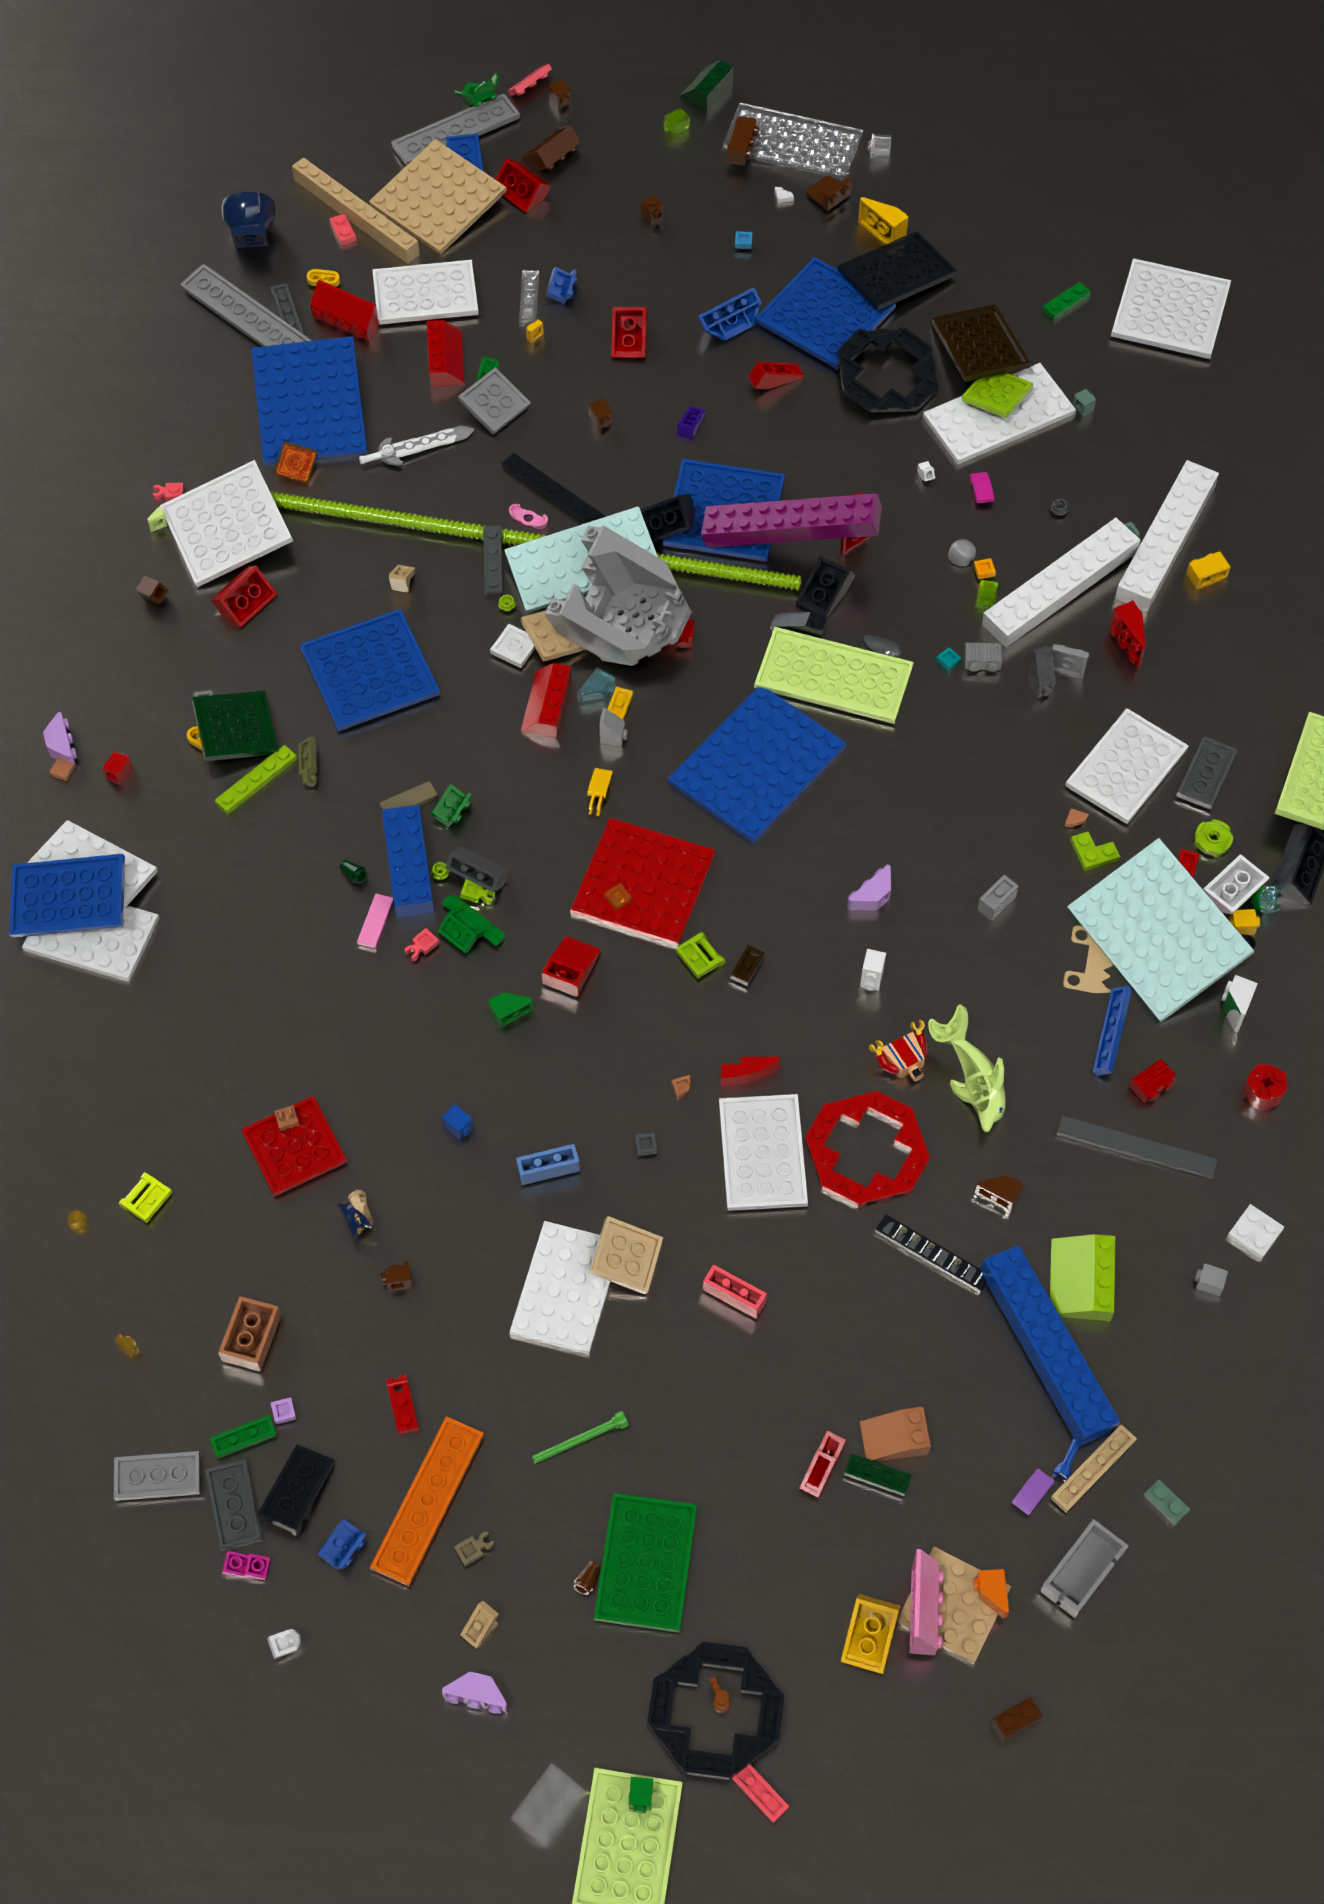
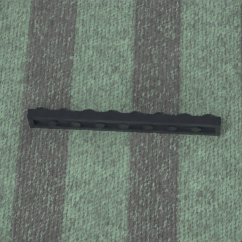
(551, 489)

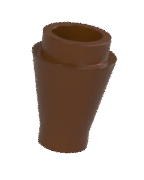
(586, 1579)

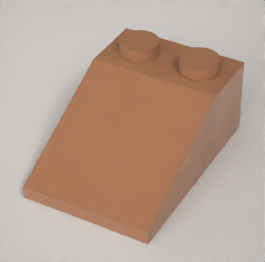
(896, 1435)

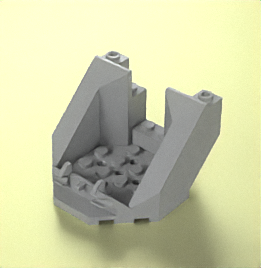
(620, 581)

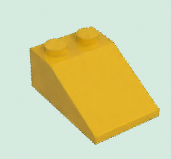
(882, 220)
(870, 1633)

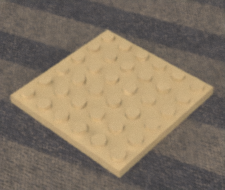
(437, 196)

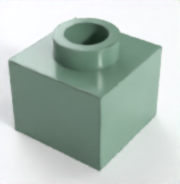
(1084, 402)

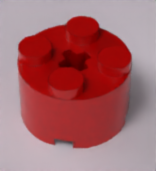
(1265, 1087)

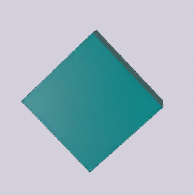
(948, 659)

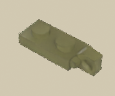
(307, 761)

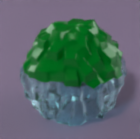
(1265, 899)

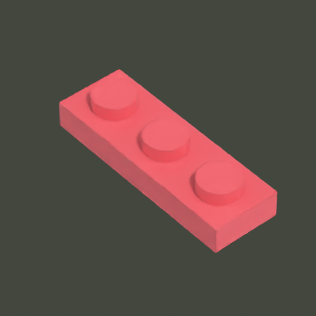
(530, 80)
(761, 1793)

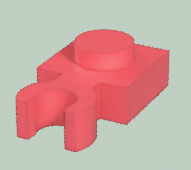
(170, 491)
(423, 942)

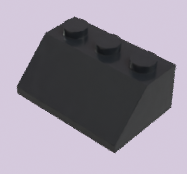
(669, 517)

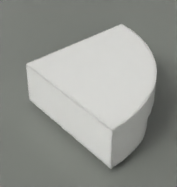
(783, 195)

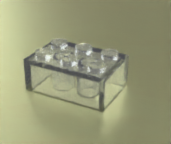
(550, 1805)

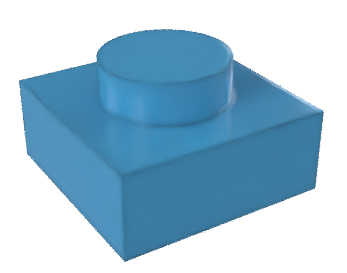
(743, 240)

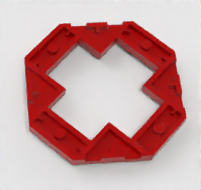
(881, 1186)

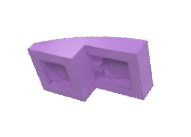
(1033, 1491)

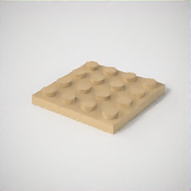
(964, 1616)

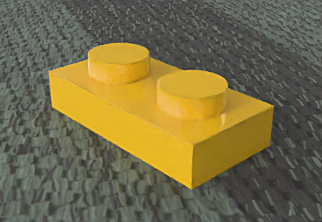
(620, 702)

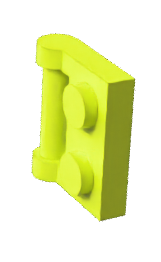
(150, 1200)

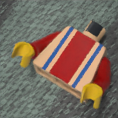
(903, 1055)

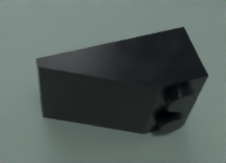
(825, 587)

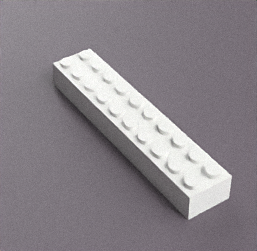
(1167, 535)
(1060, 582)

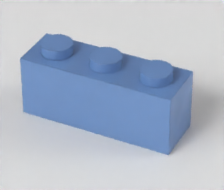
(548, 1164)

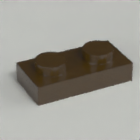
(747, 965)

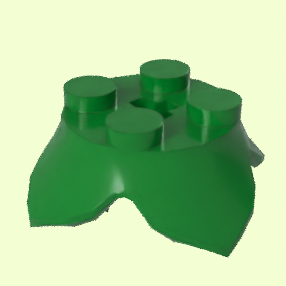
(476, 93)

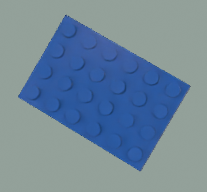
(67, 895)

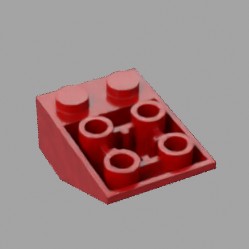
(1129, 631)
(570, 966)

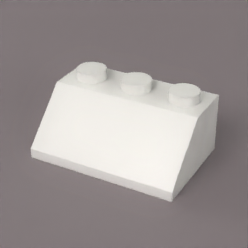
(1235, 885)

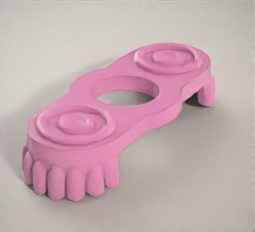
(518, 514)

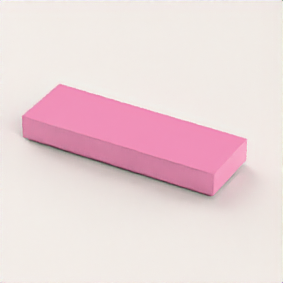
(375, 921)

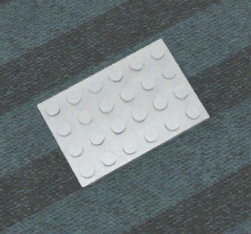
(425, 292)
(1126, 766)
(75, 842)
(104, 951)
(763, 1152)
(560, 1296)

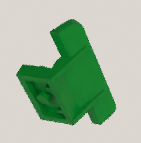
(465, 925)

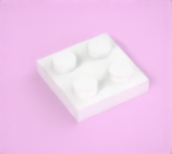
(513, 646)
(1255, 1231)

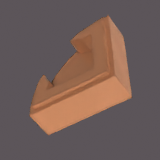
(1075, 818)
(681, 1086)

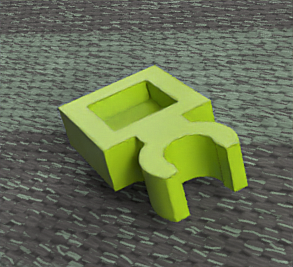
(474, 892)

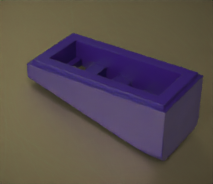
(689, 423)

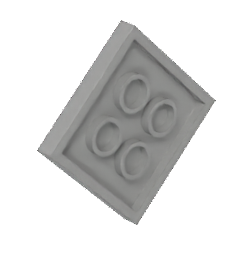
(494, 400)

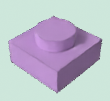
(283, 1410)

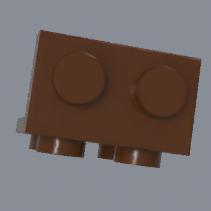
(830, 192)

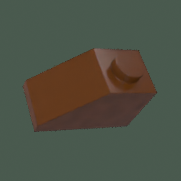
(1000, 1190)

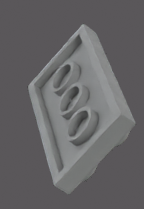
(156, 1475)

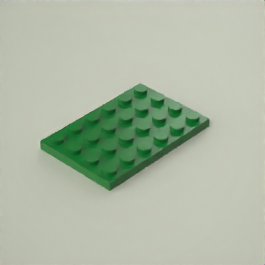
(645, 1562)

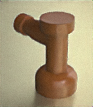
(721, 1702)

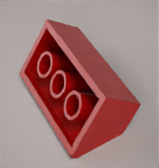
(344, 310)
(445, 354)
(547, 700)

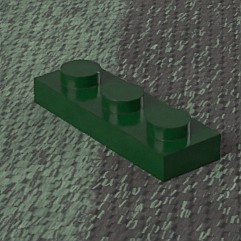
(877, 1474)

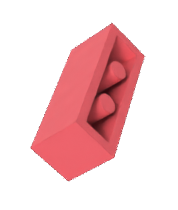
(734, 1291)

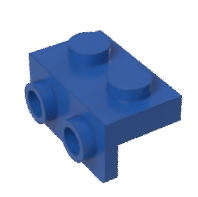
(561, 285)
(341, 1544)

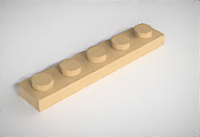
(1093, 1468)

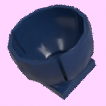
(245, 221)

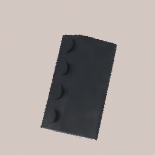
(1301, 864)

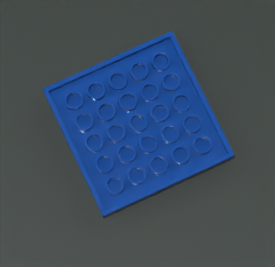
(820, 312)
(723, 485)
(369, 669)

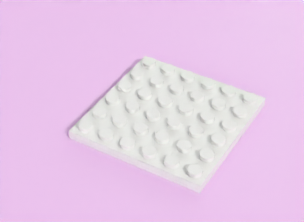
(1171, 308)
(226, 523)

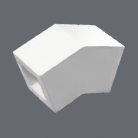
(926, 471)

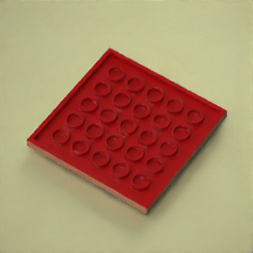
(655, 870)

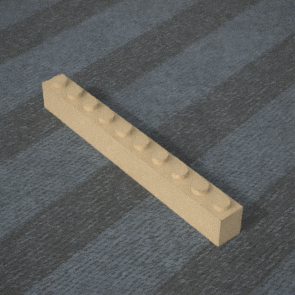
(356, 210)

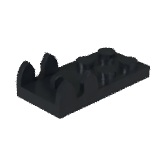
(296, 1489)

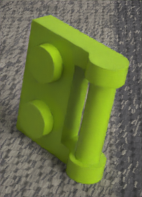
(695, 958)

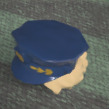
(356, 1213)

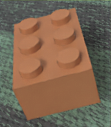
(250, 1333)

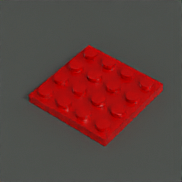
(295, 1153)

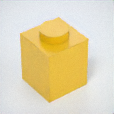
(1245, 921)

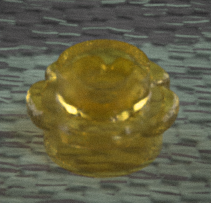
(73, 1216)

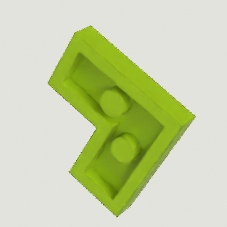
(1091, 855)

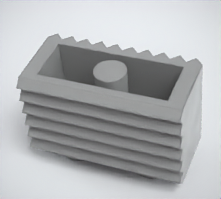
(983, 656)

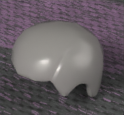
(962, 552)

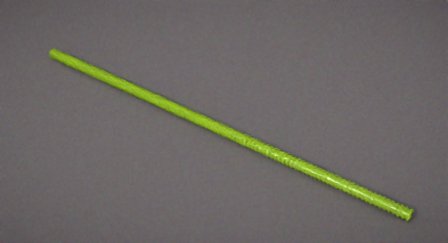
(516, 538)

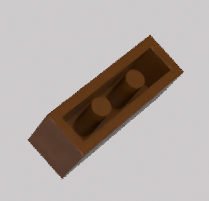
(742, 140)

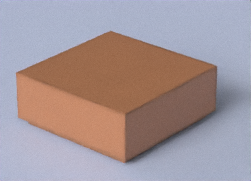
(62, 769)

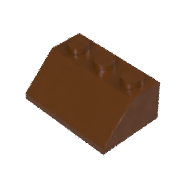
(552, 148)

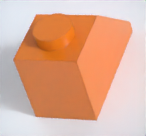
(992, 1590)

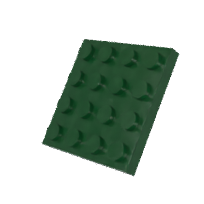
(234, 725)

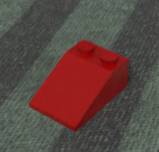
(629, 332)

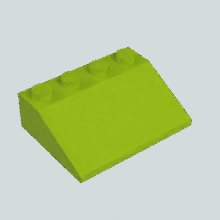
(1083, 1276)

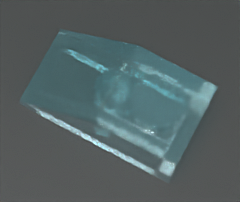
(596, 688)

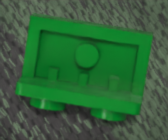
(450, 806)

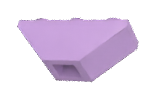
(58, 739)
(873, 892)
(476, 1691)

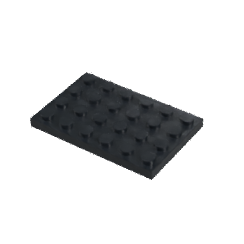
(897, 270)

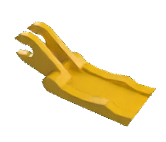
(598, 787)

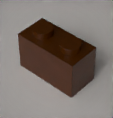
(1016, 1720)

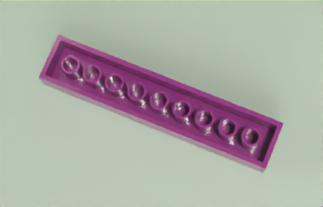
(792, 520)

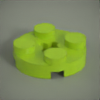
(1210, 846)

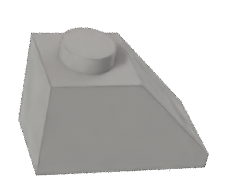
(612, 729)

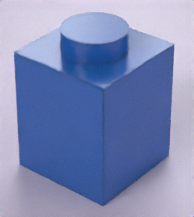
(457, 1122)

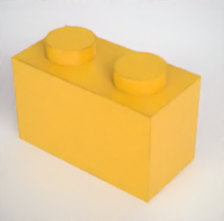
(1208, 570)

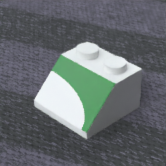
(1237, 1000)

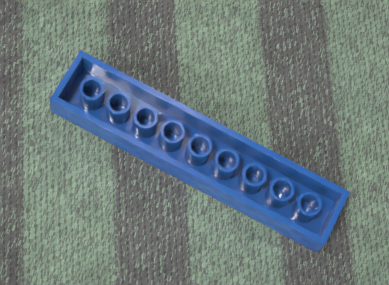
(1049, 1346)

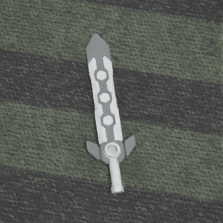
(391, 453)

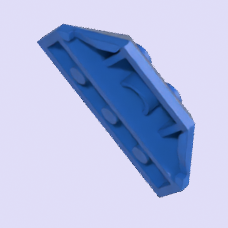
(732, 316)

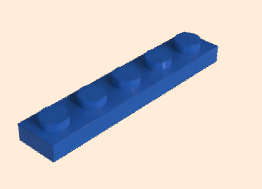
(1112, 1030)

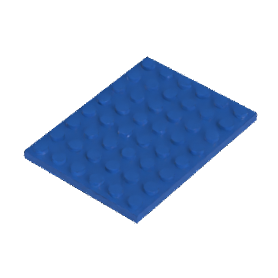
(309, 398)
(756, 763)

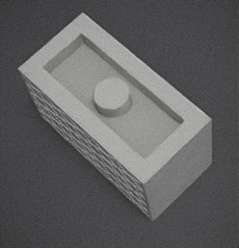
(998, 897)

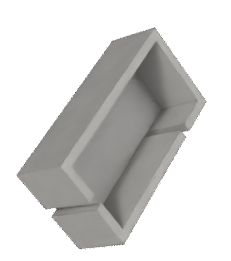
(1084, 1568)

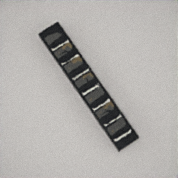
(931, 1253)

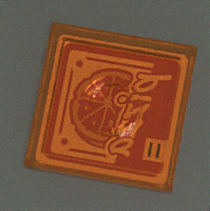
(295, 462)

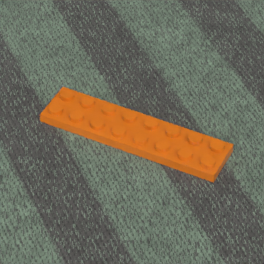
(427, 1501)

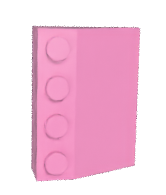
(924, 1605)

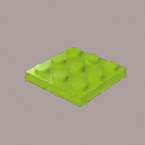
(998, 393)

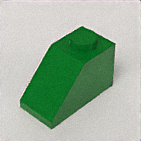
(509, 1007)

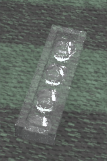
(529, 297)

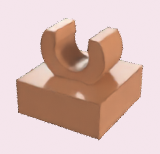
(286, 1118)

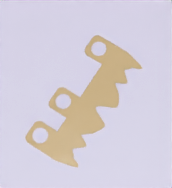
(1094, 973)

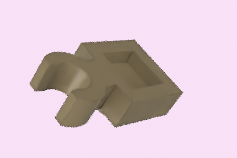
(470, 1550)

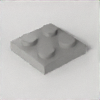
(1069, 661)

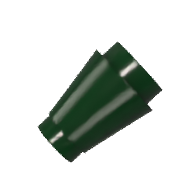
(353, 871)

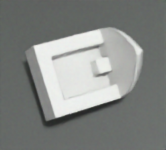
(284, 1643)

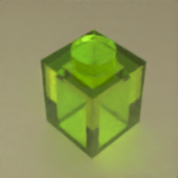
(676, 122)
(986, 594)

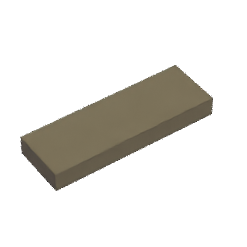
(416, 796)

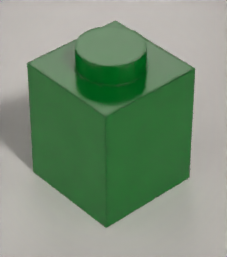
(640, 1794)

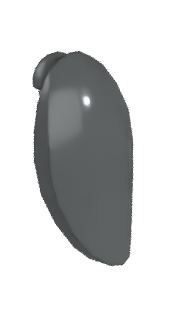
(882, 645)

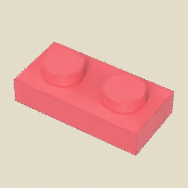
(342, 229)

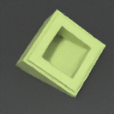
(157, 520)

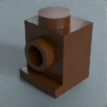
(397, 1277)

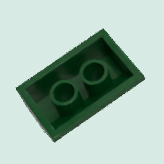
(709, 84)

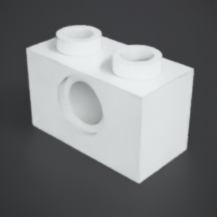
(873, 970)

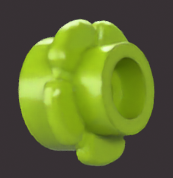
(506, 599)
(439, 866)

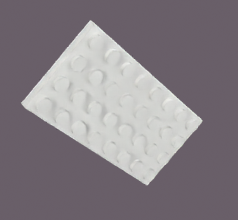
(974, 431)

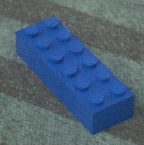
(407, 861)

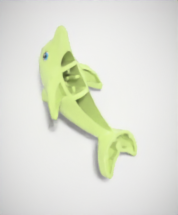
(982, 1079)

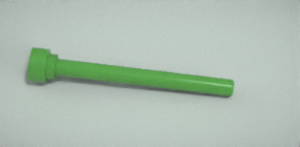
(618, 1421)

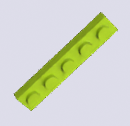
(255, 779)

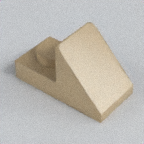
(400, 578)
(480, 1624)

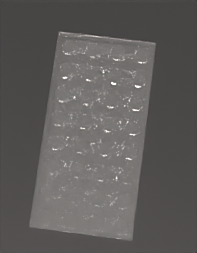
(800, 141)

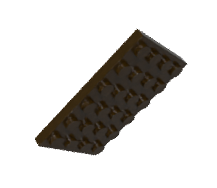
(980, 343)

